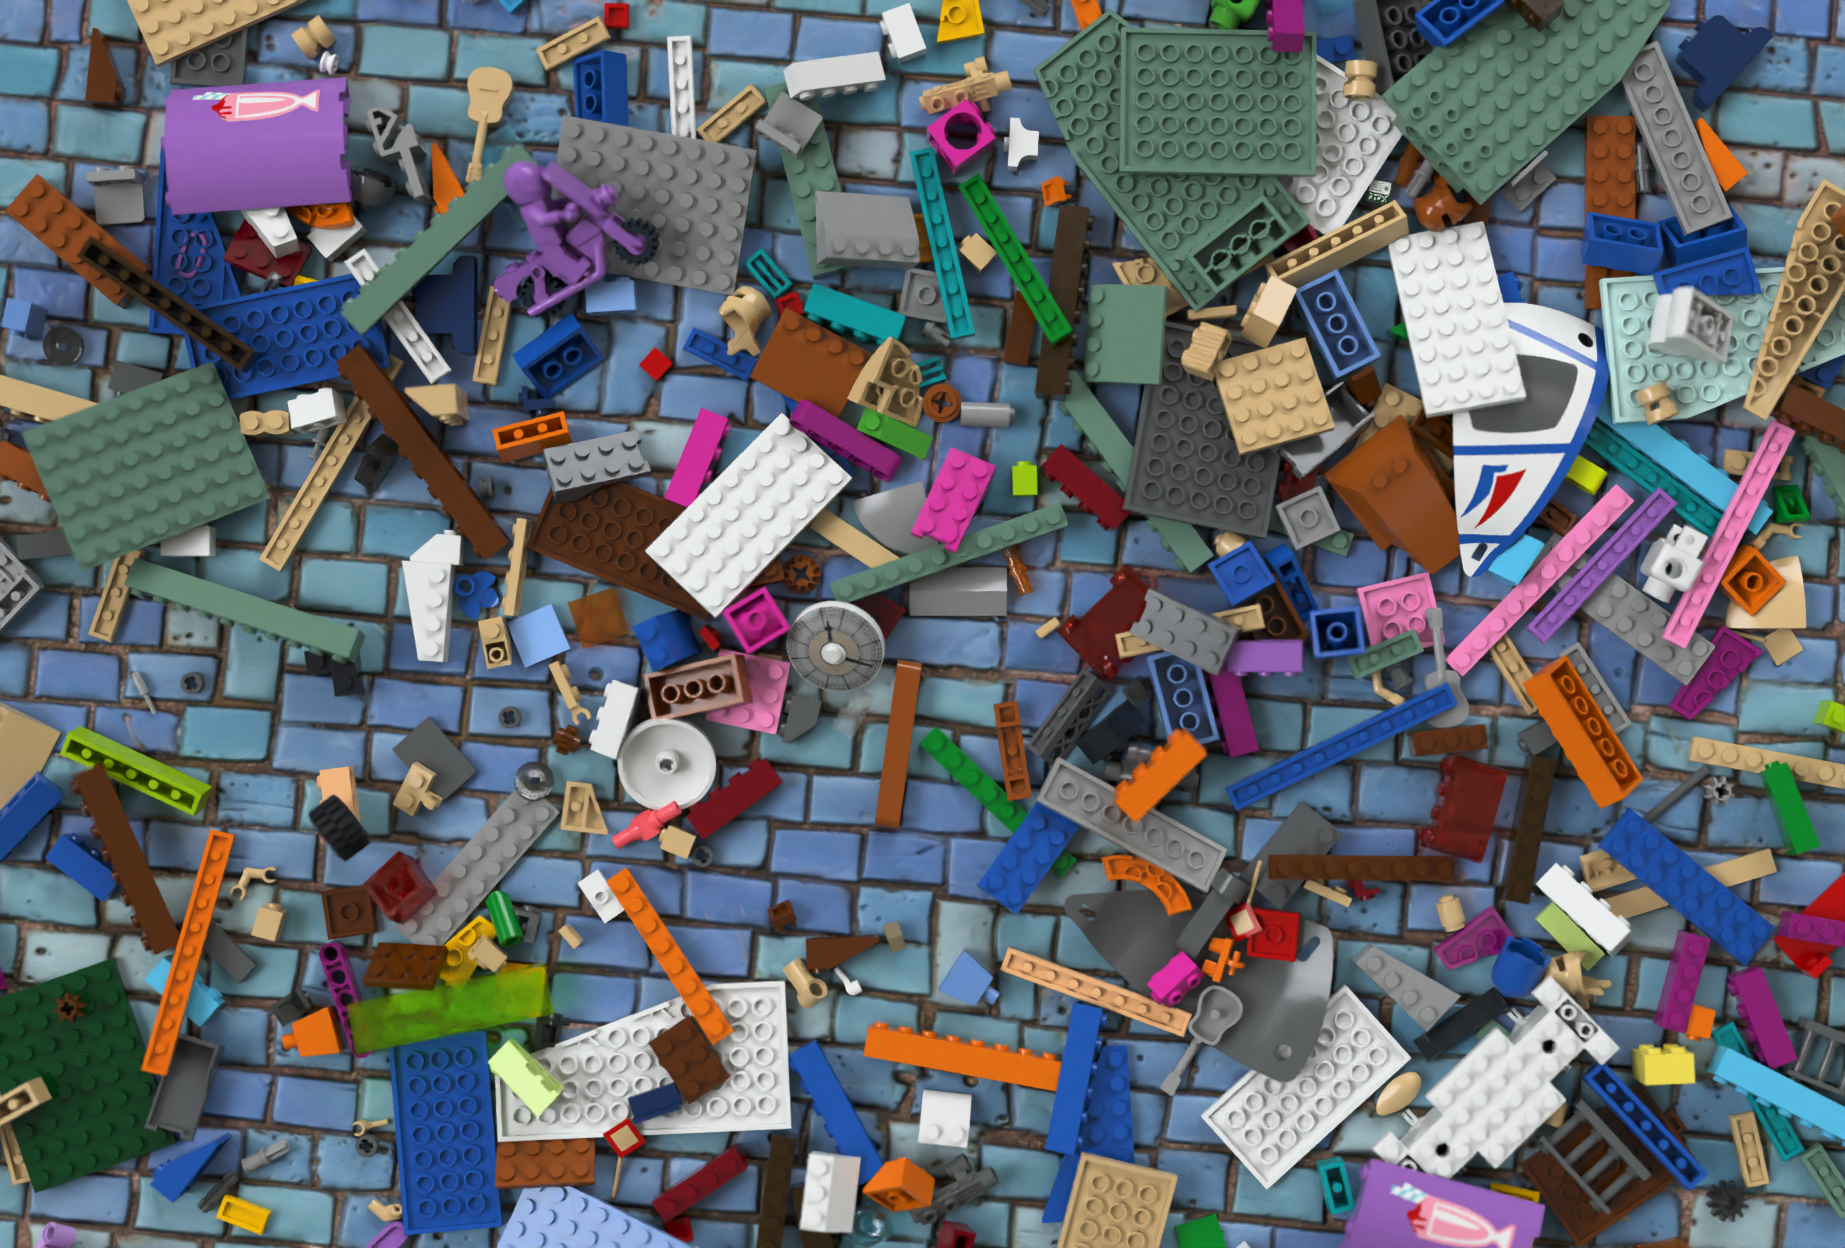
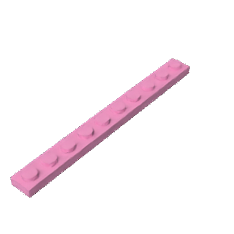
(1729, 533)
(1538, 580)

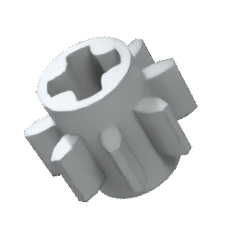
(1715, 796)

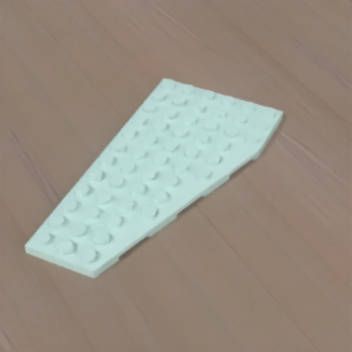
(1694, 383)

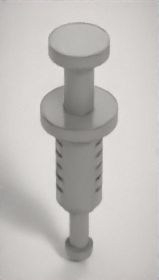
(319, 441)

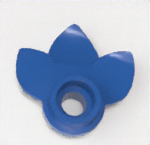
(479, 594)

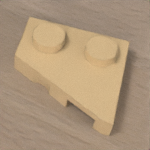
(581, 809)

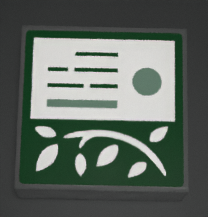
(1379, 192)

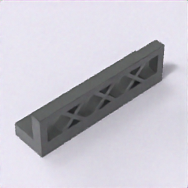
(1066, 715)

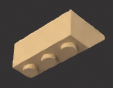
(444, 402)

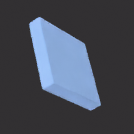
(538, 635)

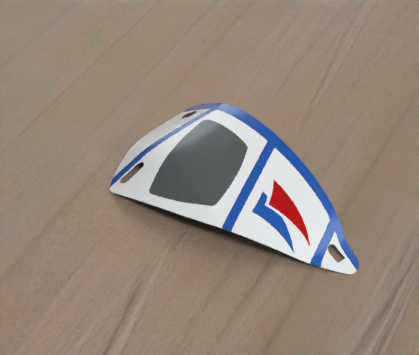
(1520, 451)

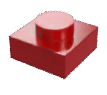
(711, 637)

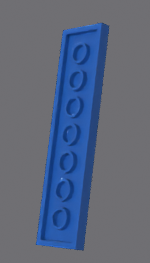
(1686, 886)

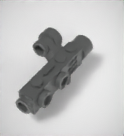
(1119, 771)
(958, 1193)

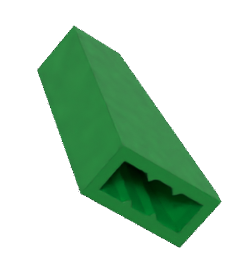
(1788, 809)

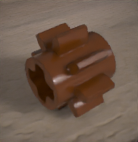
(567, 740)
(71, 1014)

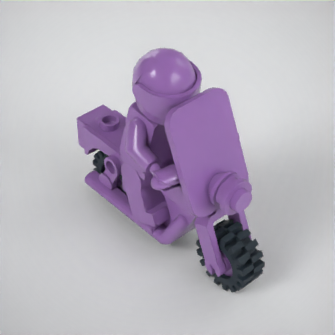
(573, 255)

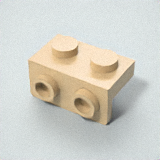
(1602, 871)

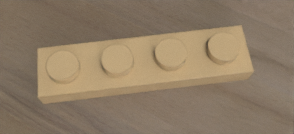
(516, 576)

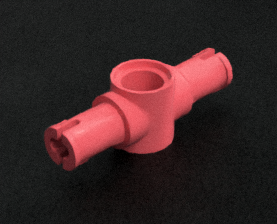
(646, 825)

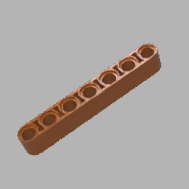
(898, 744)

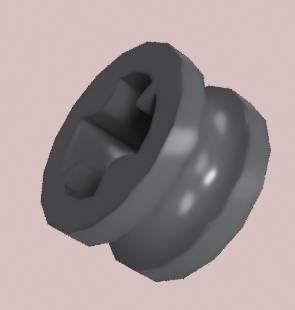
(486, 487)
(199, 680)
(502, 718)
(698, 862)
(371, 1139)

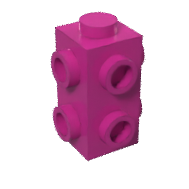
(1175, 980)

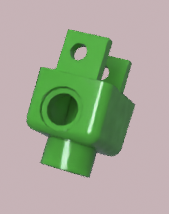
(1231, 15)

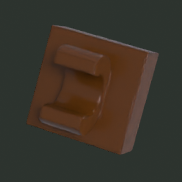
(781, 915)

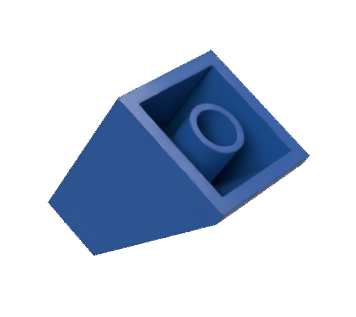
(1335, 632)
(667, 639)

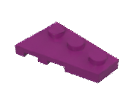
(1479, 938)

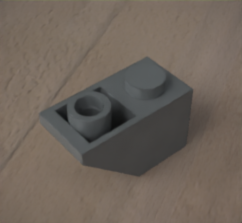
(802, 716)

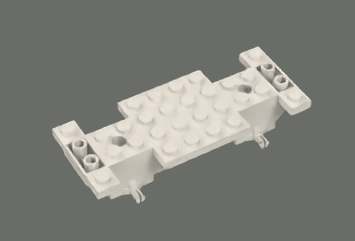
(1499, 1088)

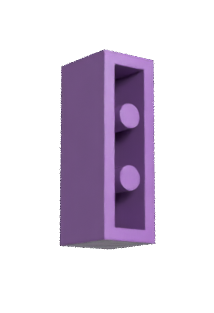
(1267, 657)

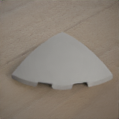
(893, 515)

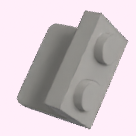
(118, 195)

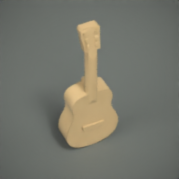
(489, 95)

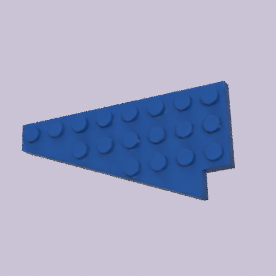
(214, 278)
(1107, 1127)

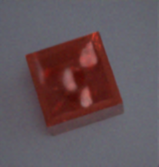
(400, 888)

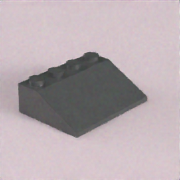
(1391, 38)

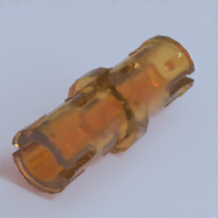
(1407, 165)
(1018, 571)

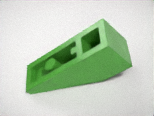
(894, 433)

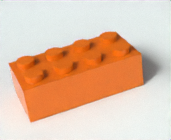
(1159, 774)

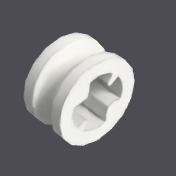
(329, 63)

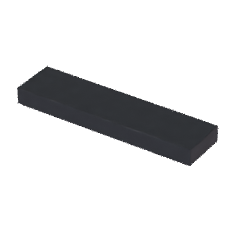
(1461, 1024)

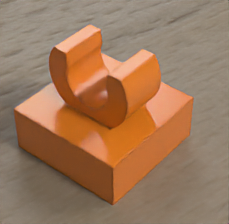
(1054, 191)

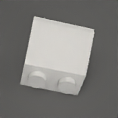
(945, 1118)

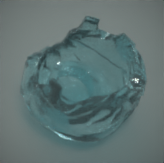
(870, 1226)

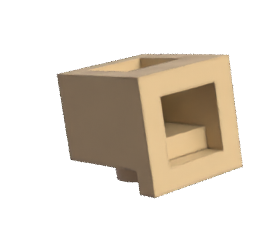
(488, 954)

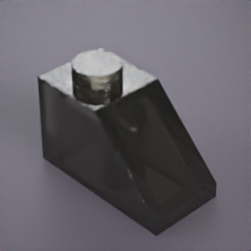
(377, 462)

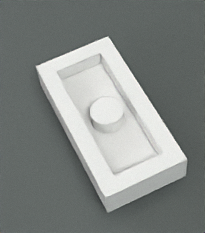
(601, 896)

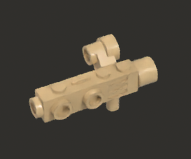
(976, 87)

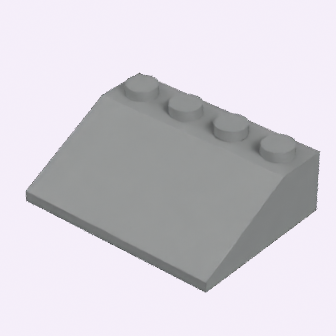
(865, 230)

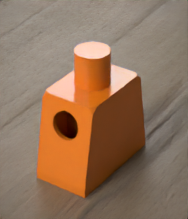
(316, 1034)

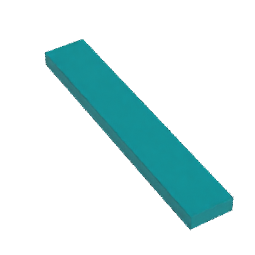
(1774, 1124)

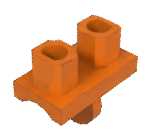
(1224, 948)

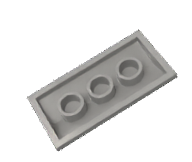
(961, 593)

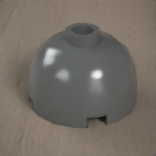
(371, 187)

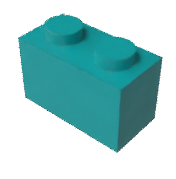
(1335, 1185)

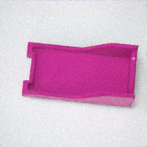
(954, 499)

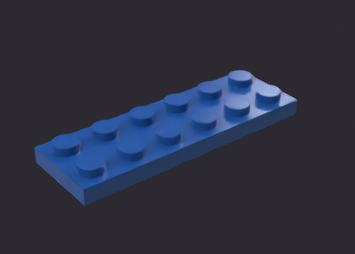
(1027, 857)

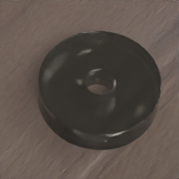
(53, 341)
(536, 771)

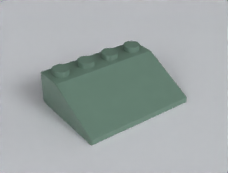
(1125, 335)

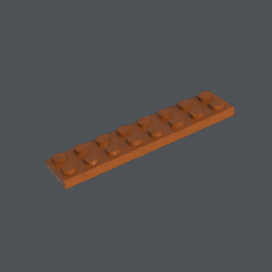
(1607, 185)

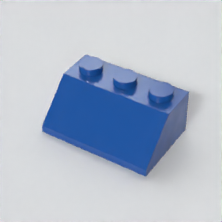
(1448, 20)
(601, 87)
(1621, 243)
(1704, 243)
(558, 356)

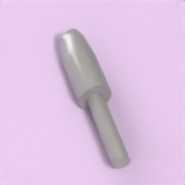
(143, 690)

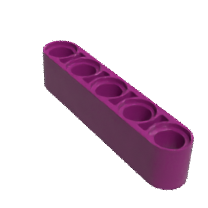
(845, 440)
(338, 988)

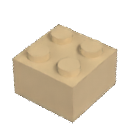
(1267, 311)

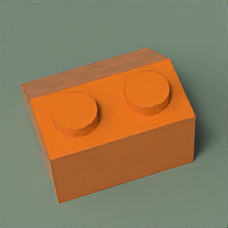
(1750, 580)
(901, 1186)

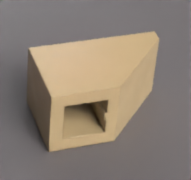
(496, 642)

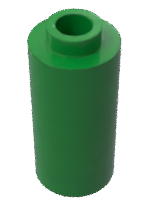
(504, 919)

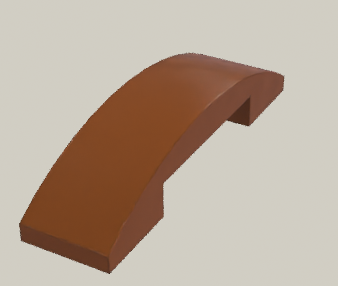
(1012, 750)

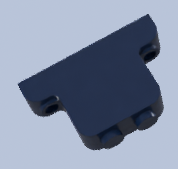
(1718, 56)
(450, 305)

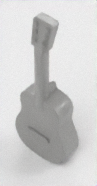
(1458, 713)
(1216, 1012)

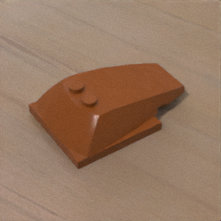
(1400, 495)

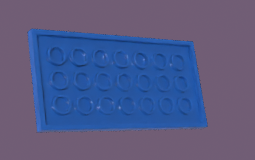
(294, 331)
(446, 1134)

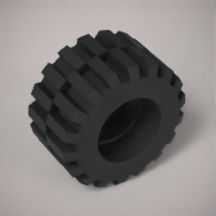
(339, 827)

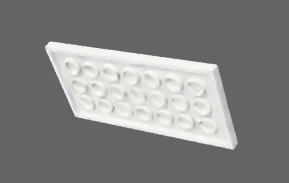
(1455, 320)
(748, 515)
(1280, 1122)

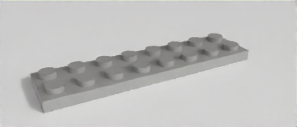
(1673, 142)
(1634, 620)
(1151, 838)
(479, 868)

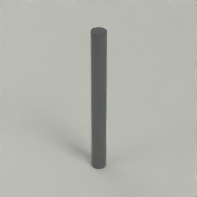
(1676, 794)

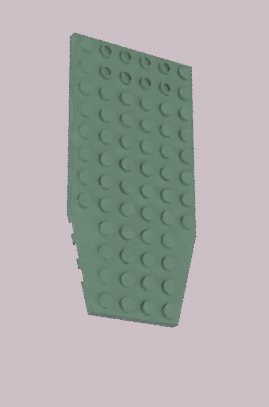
(1513, 90)
(1192, 226)

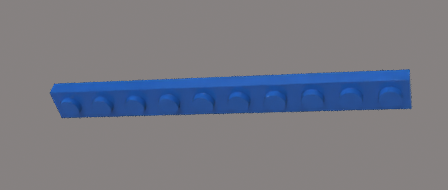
(1341, 746)

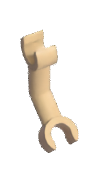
(1760, 540)
(1383, 692)

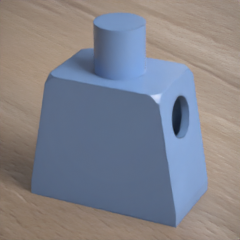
(969, 981)

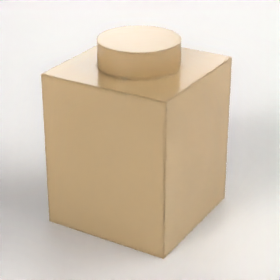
(977, 252)
(677, 841)
(270, 921)

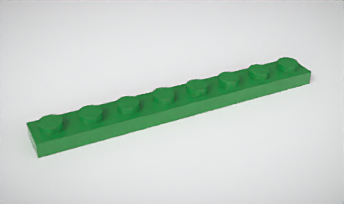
(1016, 259)
(983, 788)

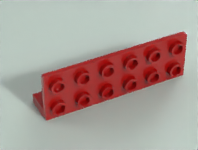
(1813, 956)

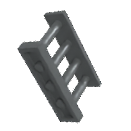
(1834, 1039)
(1617, 1151)

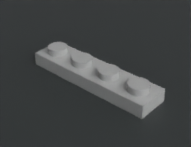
(1597, 687)

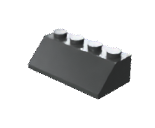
(1300, 834)

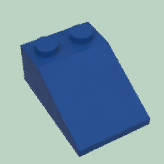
(178, 1176)

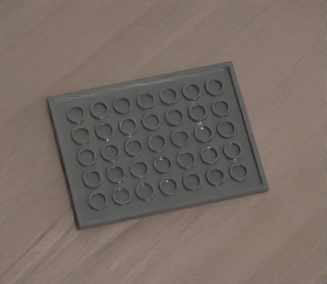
(1187, 456)

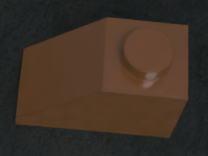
(1364, 387)

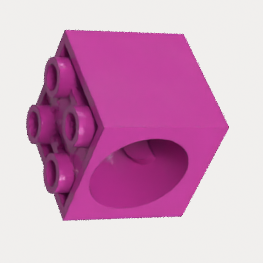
(960, 159)
(757, 620)

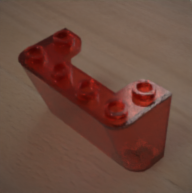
(1094, 633)
(1464, 808)

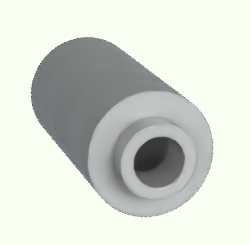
(986, 414)

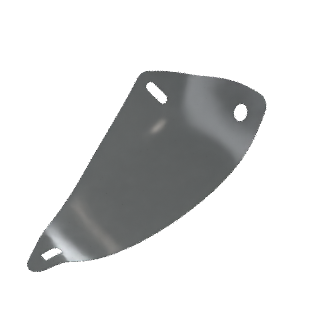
(1279, 998)

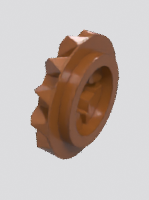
(935, 393)
(802, 585)

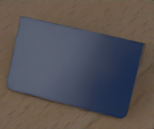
(655, 1103)

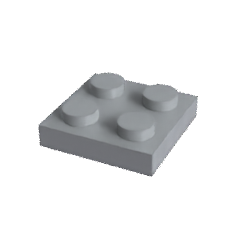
(922, 296)
(1307, 518)

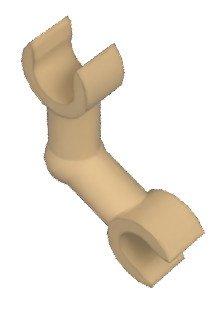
(249, 873)

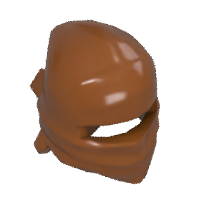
(1439, 206)

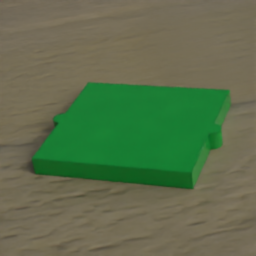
(1201, 1233)

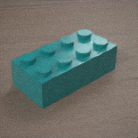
(853, 316)

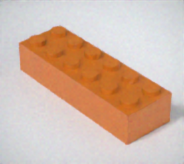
(1583, 732)

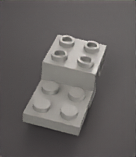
(400, 145)

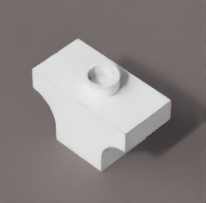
(1020, 144)

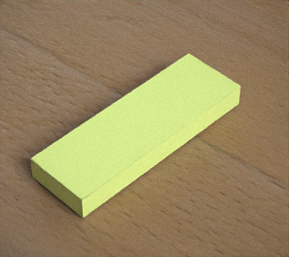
(1569, 934)

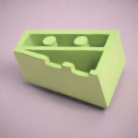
(525, 1076)

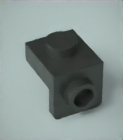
(291, 1006)
(548, 1030)

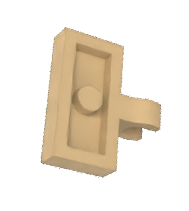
(416, 790)

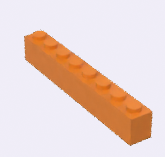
(962, 1057)

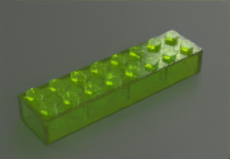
(450, 1008)

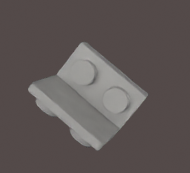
(789, 125)
(1528, 183)

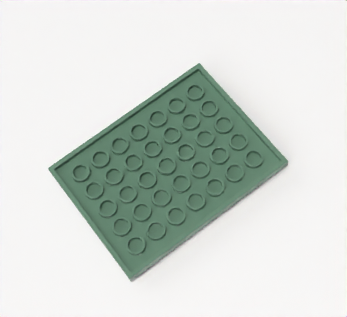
(1216, 103)
(146, 465)

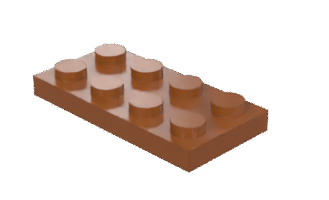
(545, 1163)

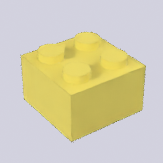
(1662, 1065)

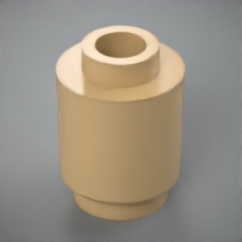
(1450, 913)

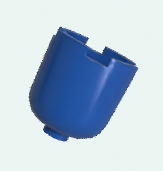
(1519, 967)

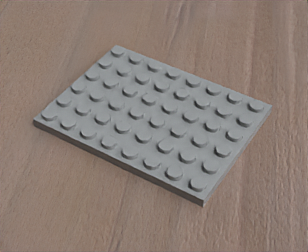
(680, 184)

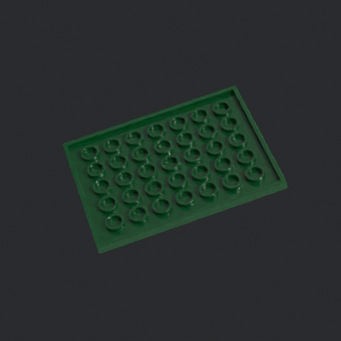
(89, 1071)

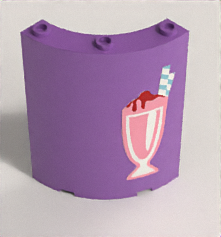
(257, 146)
(1428, 1211)

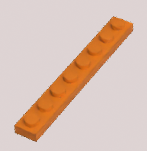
(670, 956)

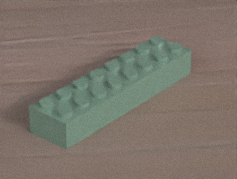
(805, 176)

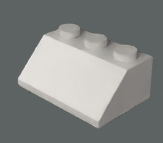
(615, 718)
(830, 1192)

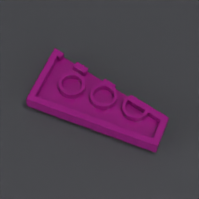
(1723, 664)

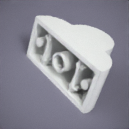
(1690, 326)

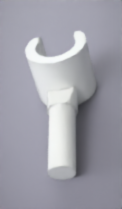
(852, 988)

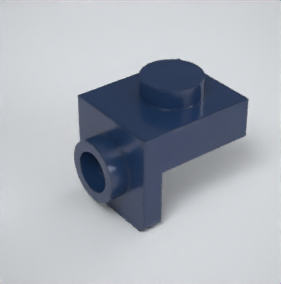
(540, 406)

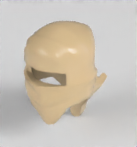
(744, 314)
(1568, 975)

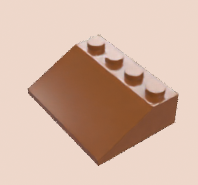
(810, 363)

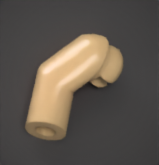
(387, 1212)

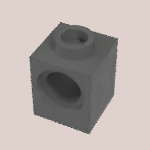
(1536, 738)

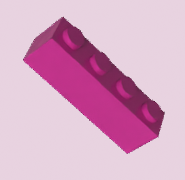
(698, 457)

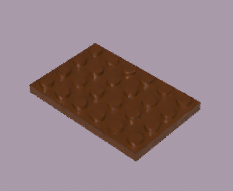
(1567, 1198)

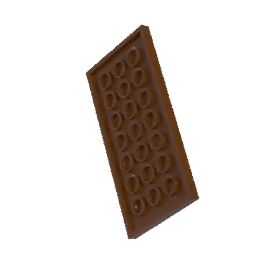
(609, 537)

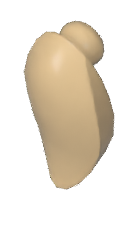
(1398, 1093)

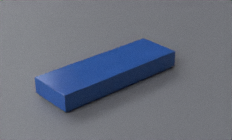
(715, 352)

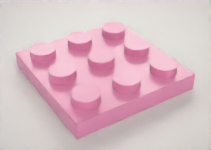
(1398, 607)
(768, 688)

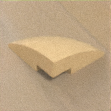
(890, 384)
(1783, 610)

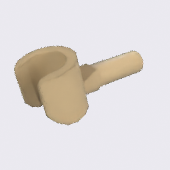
(369, 1125)

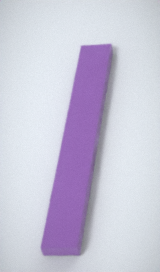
(1601, 565)

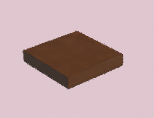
(349, 912)

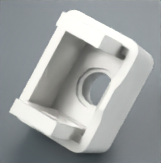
(1682, 559)

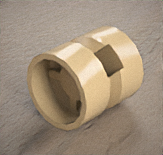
(314, 37)
(1360, 78)
(1654, 394)

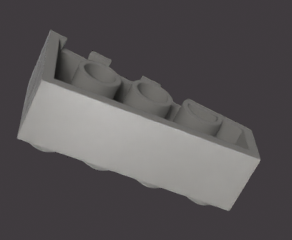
(1411, 990)

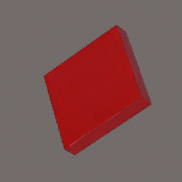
(1278, 935)

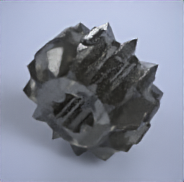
(1733, 1205)

